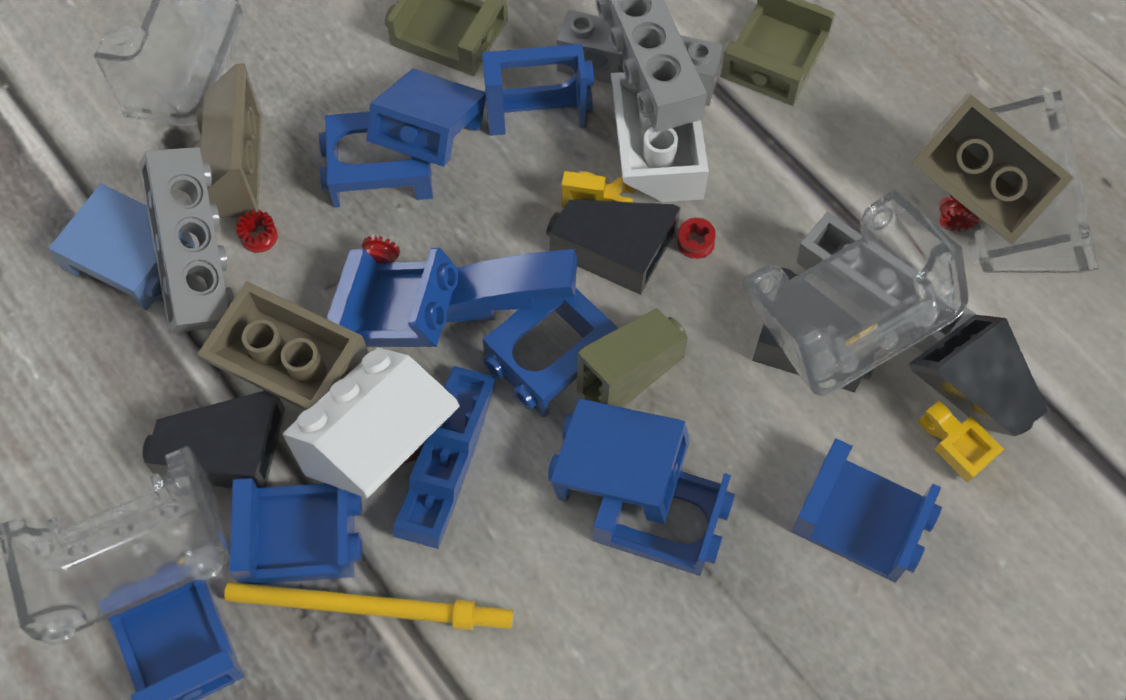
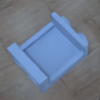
(114, 244)

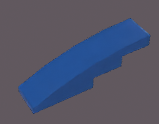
(511, 284)
(445, 461)

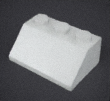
(663, 163)
(369, 422)

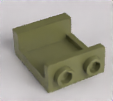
(447, 30)
(778, 48)

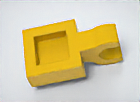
(588, 186)
(965, 445)

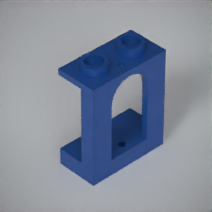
(572, 93)
(344, 177)
(539, 387)
(704, 493)

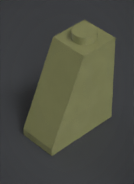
(630, 359)

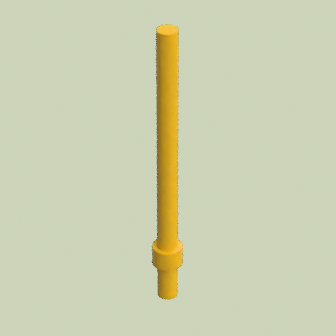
(462, 614)

